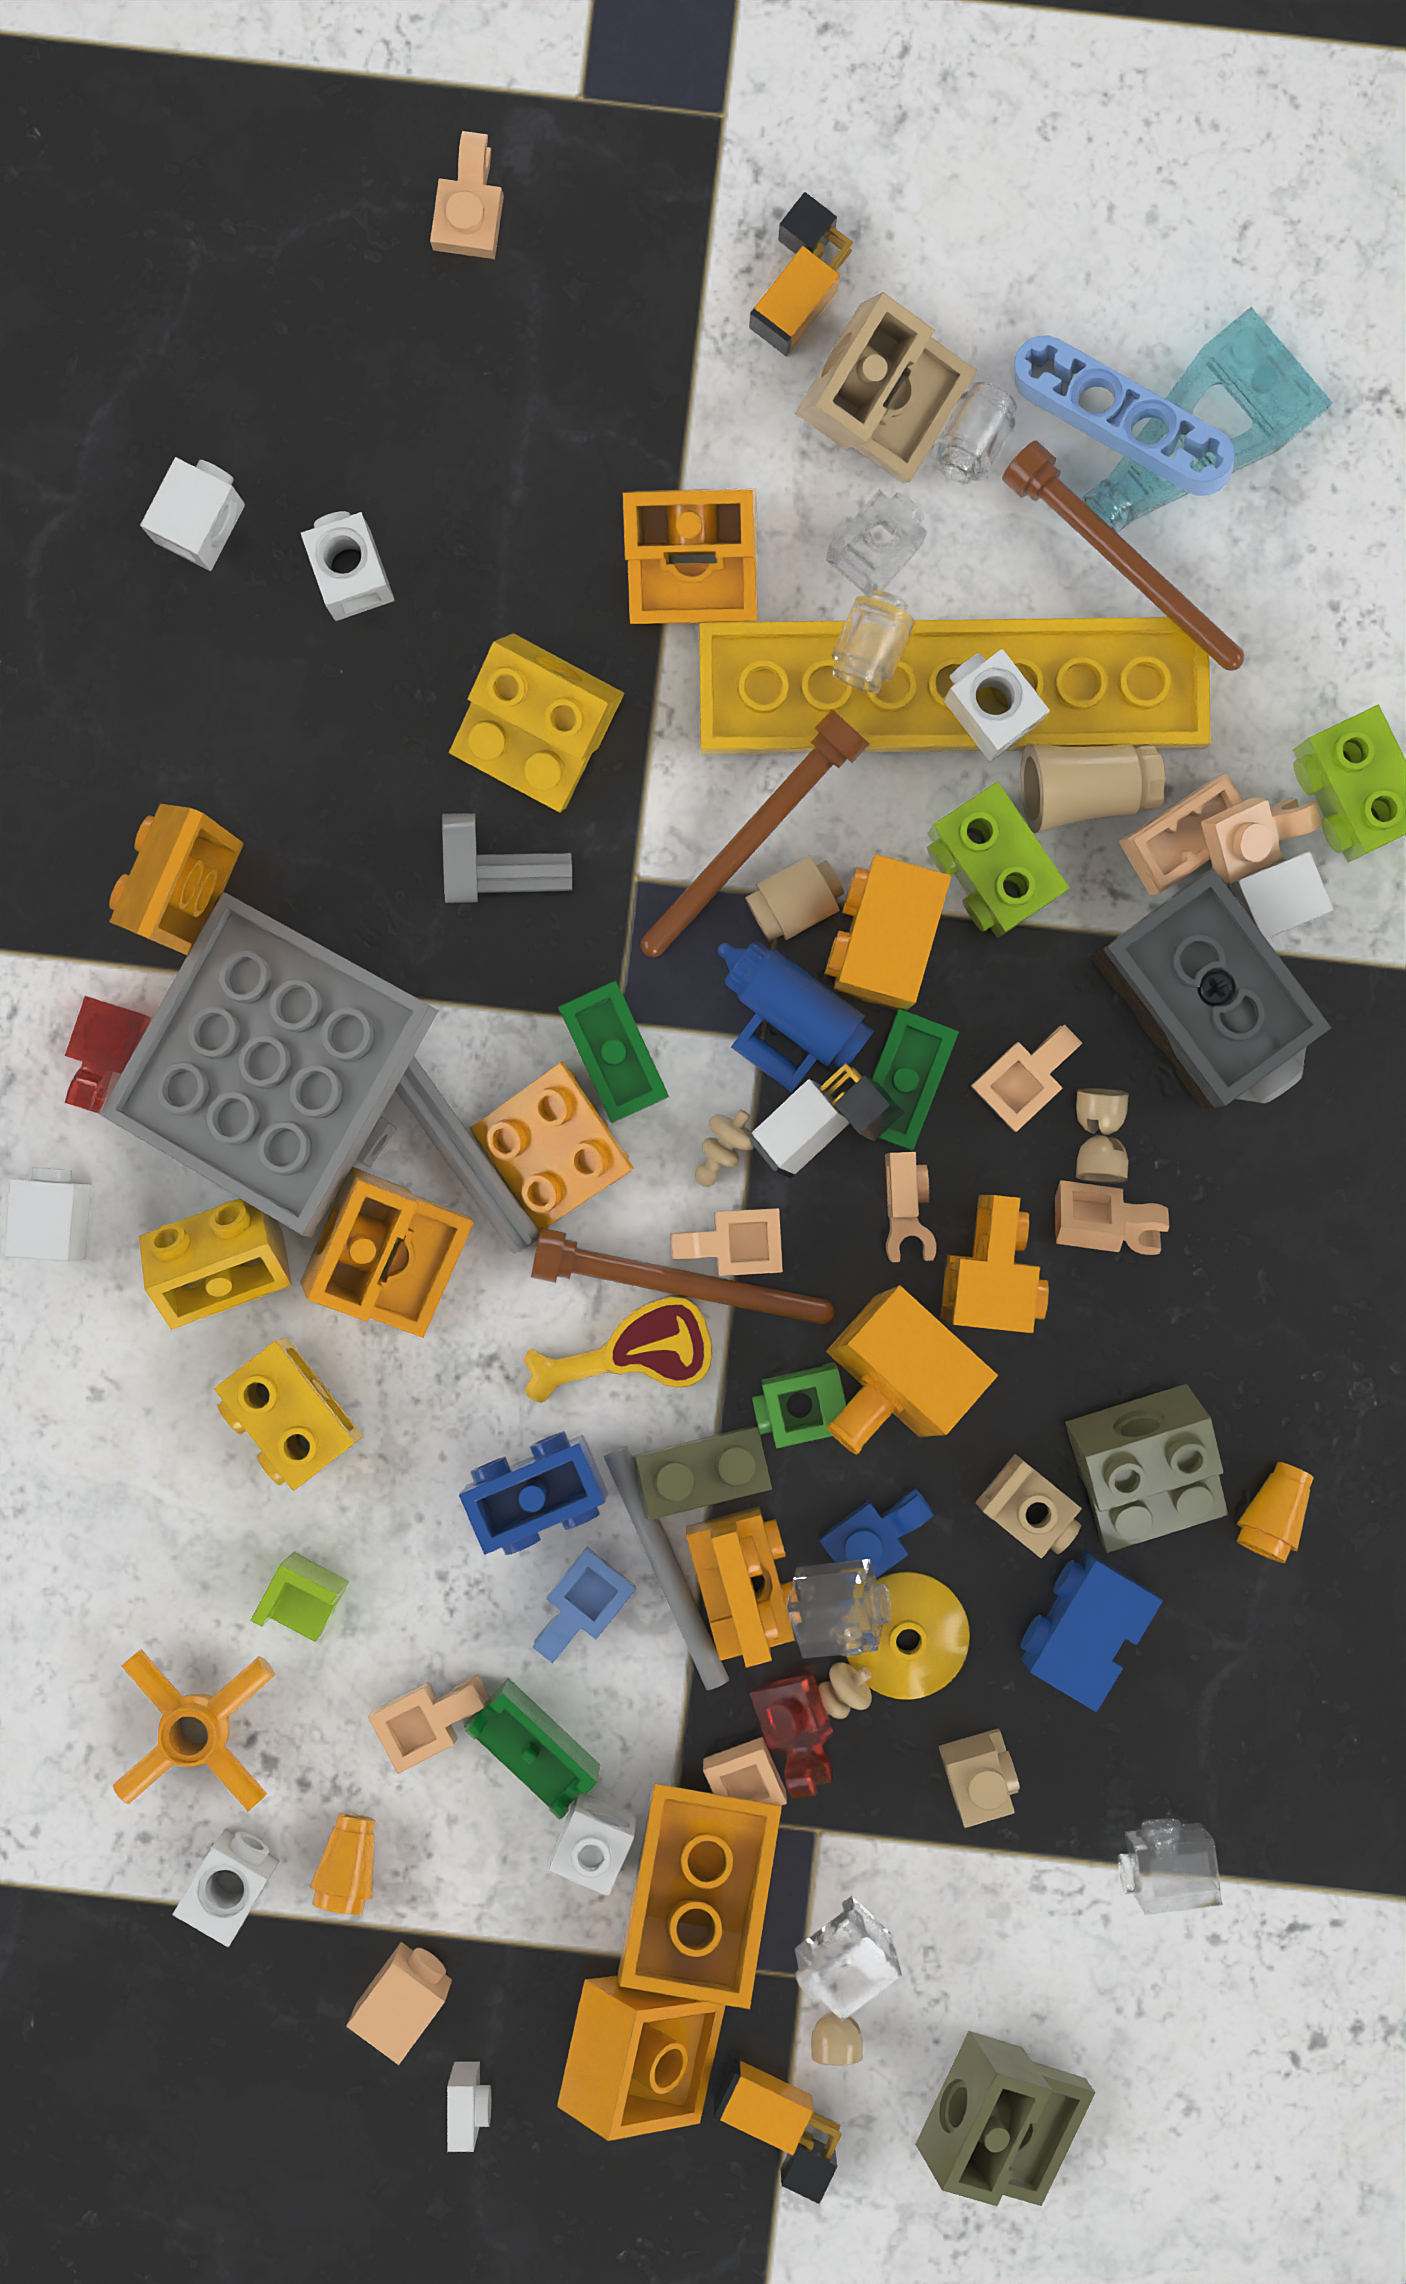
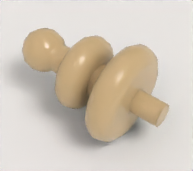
(721, 1151)
(845, 1690)

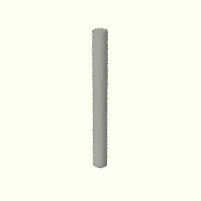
(668, 1573)

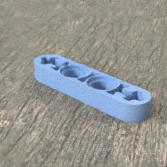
(1130, 405)

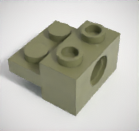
(1149, 1467)
(1002, 2123)

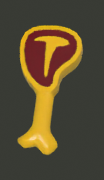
(660, 1339)

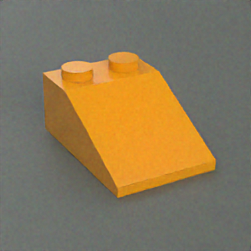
(175, 877)
(699, 1896)

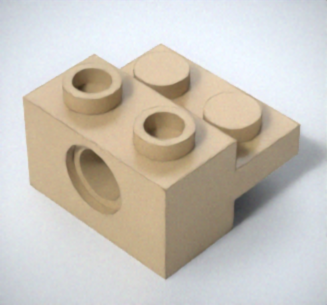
(862, 371)

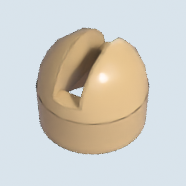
(1101, 1109)
(1102, 1161)
(836, 2041)

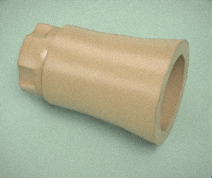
(1088, 783)

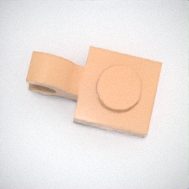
(468, 209)
(1249, 833)
(1022, 1081)
(906, 1187)
(1101, 1220)
(741, 1242)
(420, 1724)

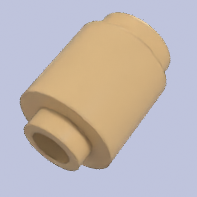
(795, 898)

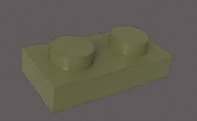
(701, 1472)

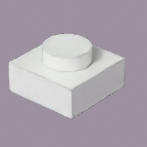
(466, 2106)

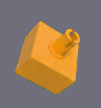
(906, 1369)

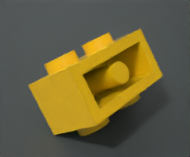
(213, 1262)
(296, 1407)

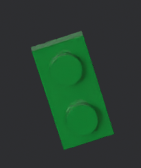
(613, 1052)
(911, 1072)

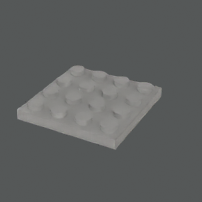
(268, 1064)

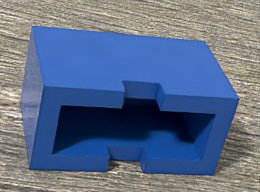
(1086, 1629)

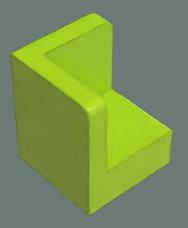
(301, 1597)

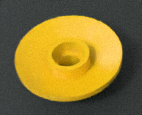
(943, 1627)

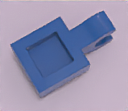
(876, 1535)

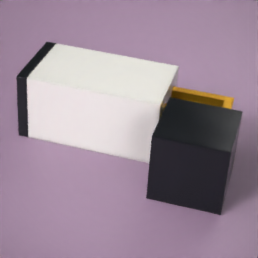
(814, 1118)

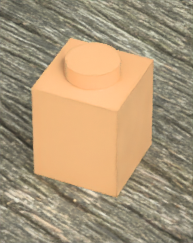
(400, 2001)

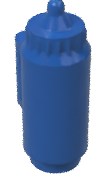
(796, 1007)

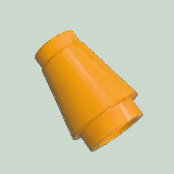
(1277, 1513)
(346, 1867)

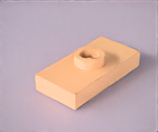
(1174, 840)

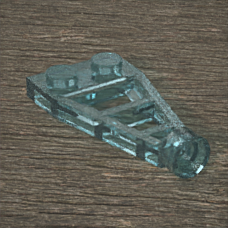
(1260, 379)

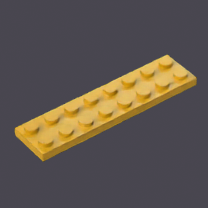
(1097, 676)

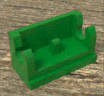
(534, 1748)

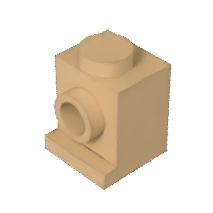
(1014, 1492)
(980, 1777)

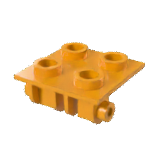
(551, 1147)

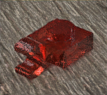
(104, 1044)
(796, 1723)

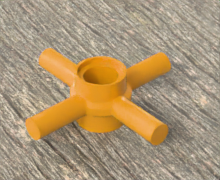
(172, 1743)

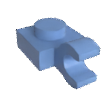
(587, 1599)

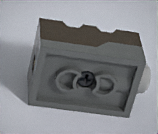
(1214, 996)

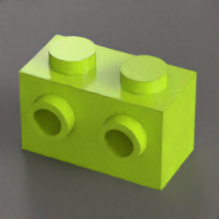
(1357, 782)
(1006, 856)

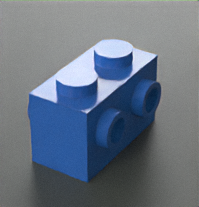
(519, 1500)

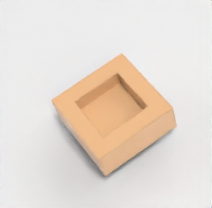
(745, 1774)

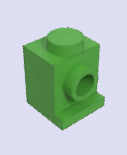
(827, 1402)

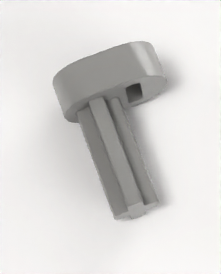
(472, 874)

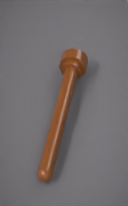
(1035, 475)
(833, 746)
(560, 1258)

